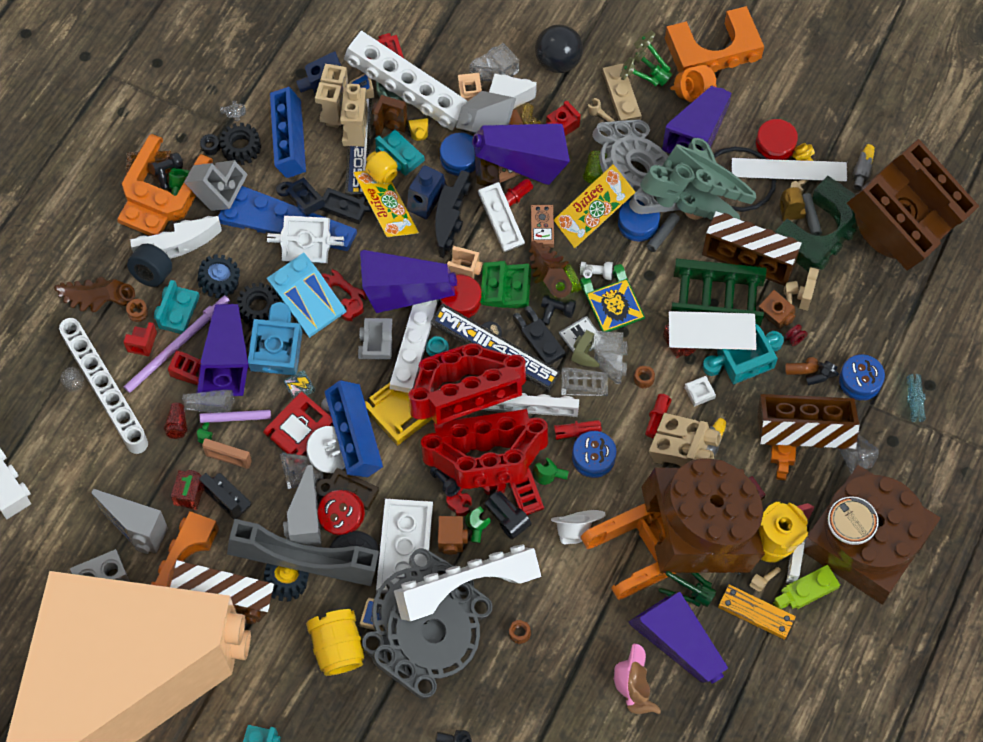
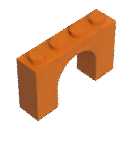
(745, 44)

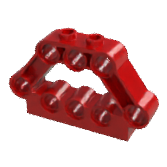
(498, 381)
(457, 437)

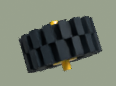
(286, 581)

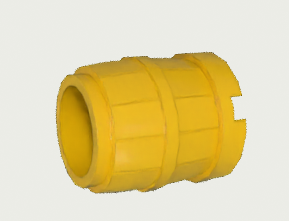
(782, 530)
(336, 642)

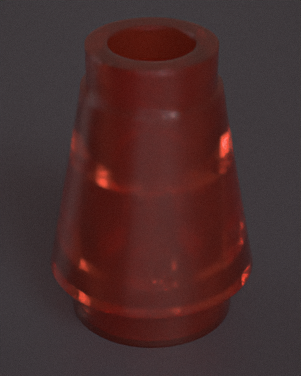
(176, 422)

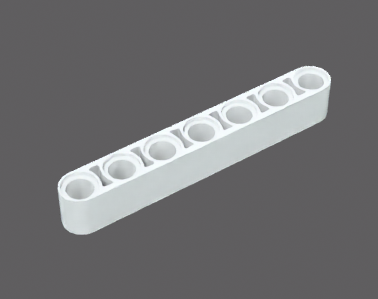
(105, 394)

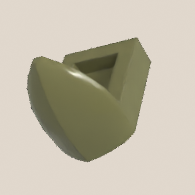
(582, 347)

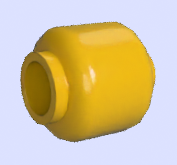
(381, 167)

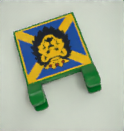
(613, 304)

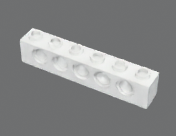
(402, 70)

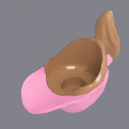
(632, 682)

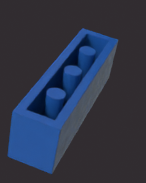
(287, 132)
(353, 429)

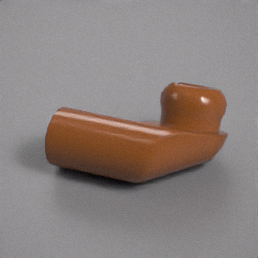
(810, 367)

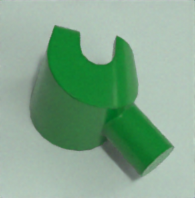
(176, 179)
(547, 473)
(475, 524)

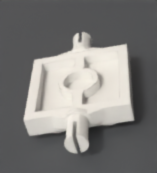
(305, 236)

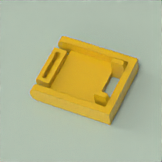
(393, 411)

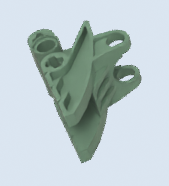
(694, 181)

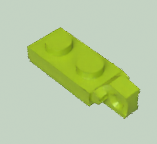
(807, 589)

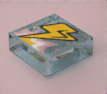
(298, 383)

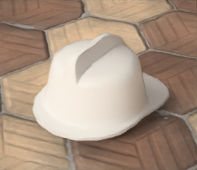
(574, 525)

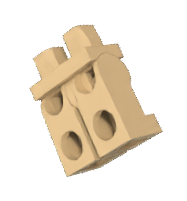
(331, 94)
(354, 115)
(683, 440)

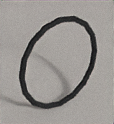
(773, 185)

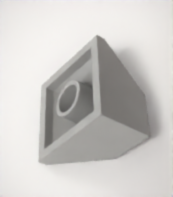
(485, 109)

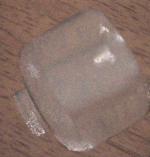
(72, 379)

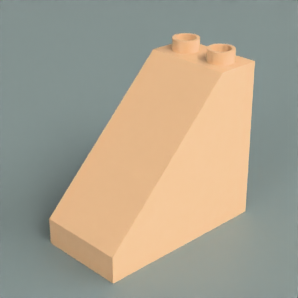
(121, 658)

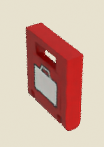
(294, 426)

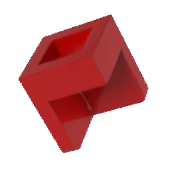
(141, 340)

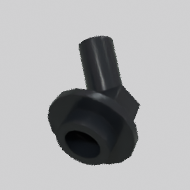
(827, 370)
(459, 736)

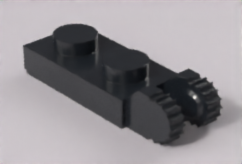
(539, 337)

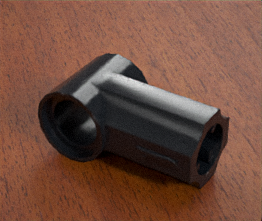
(511, 520)

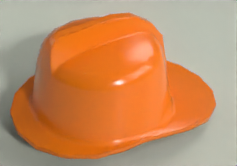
(693, 82)

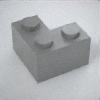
(217, 183)

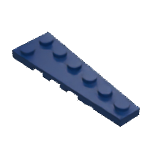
(267, 214)

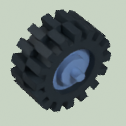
(218, 276)

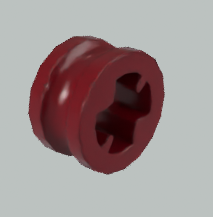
(796, 335)

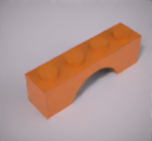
(195, 535)

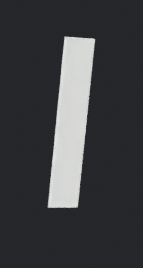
(789, 169)

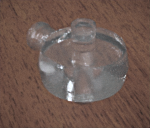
(234, 111)

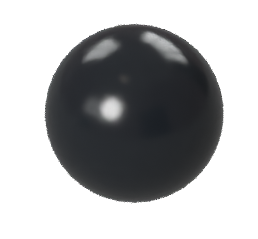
(559, 48)

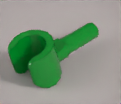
(202, 433)

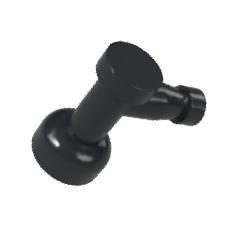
(174, 161)
(551, 304)
(449, 486)

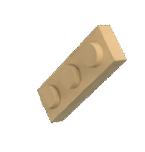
(621, 94)

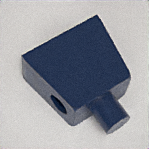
(314, 72)
(427, 186)

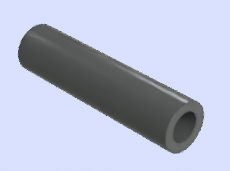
(811, 215)
(663, 232)

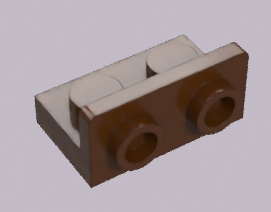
(389, 114)

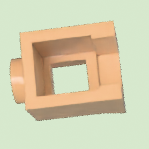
(469, 79)
(466, 257)

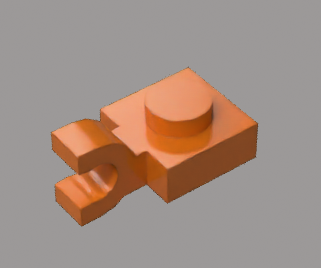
(783, 456)

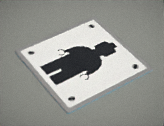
(578, 328)

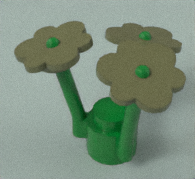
(659, 74)

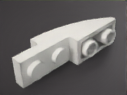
(186, 238)

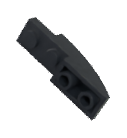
(449, 212)

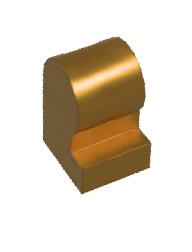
(792, 204)

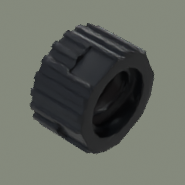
(210, 138)

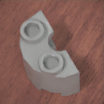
(376, 338)

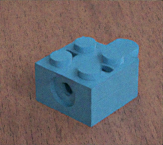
(277, 342)

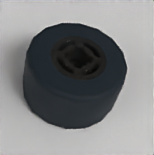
(149, 265)

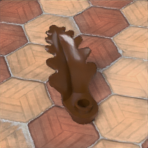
(549, 269)
(95, 293)

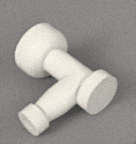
(588, 270)

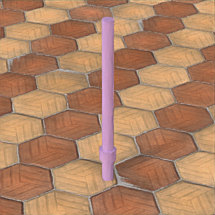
(175, 345)

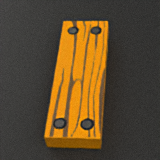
(756, 612)

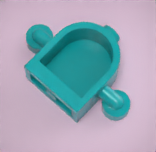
(744, 364)

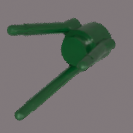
(702, 594)

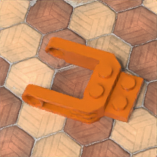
(148, 206)
(651, 532)

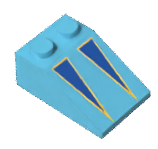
(306, 294)

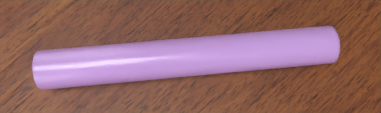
(235, 416)

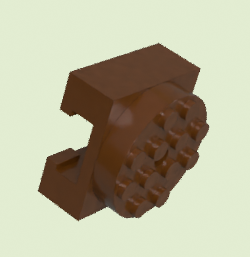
(910, 206)
(707, 517)
(882, 560)

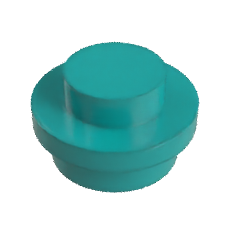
(436, 345)

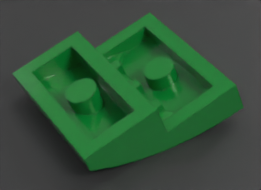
(505, 285)

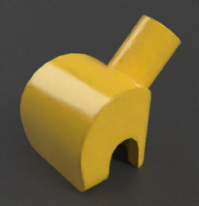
(418, 129)

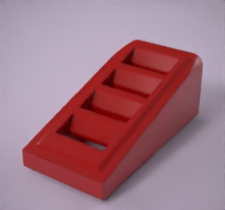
(181, 374)
(531, 486)

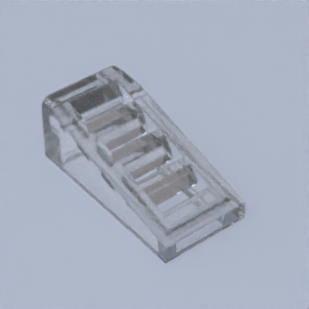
(575, 389)
(209, 401)

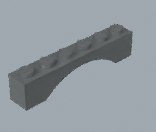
(258, 544)

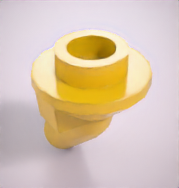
(803, 152)

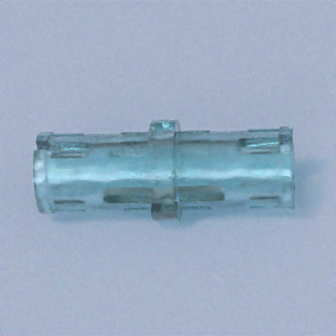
(916, 398)

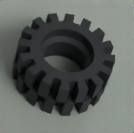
(237, 133)
(253, 294)

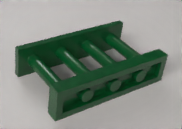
(719, 272)

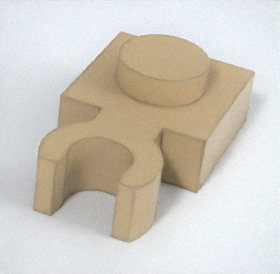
(805, 293)

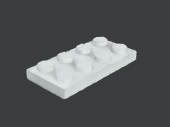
(403, 531)

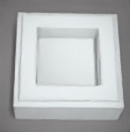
(700, 391)

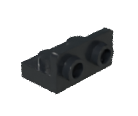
(225, 494)

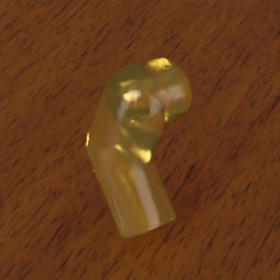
(526, 115)

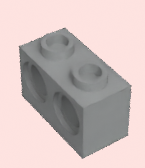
(101, 566)

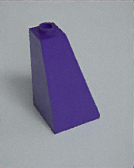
(698, 120)
(527, 149)
(403, 281)
(224, 354)
(680, 635)

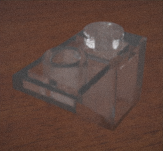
(497, 61)
(609, 354)

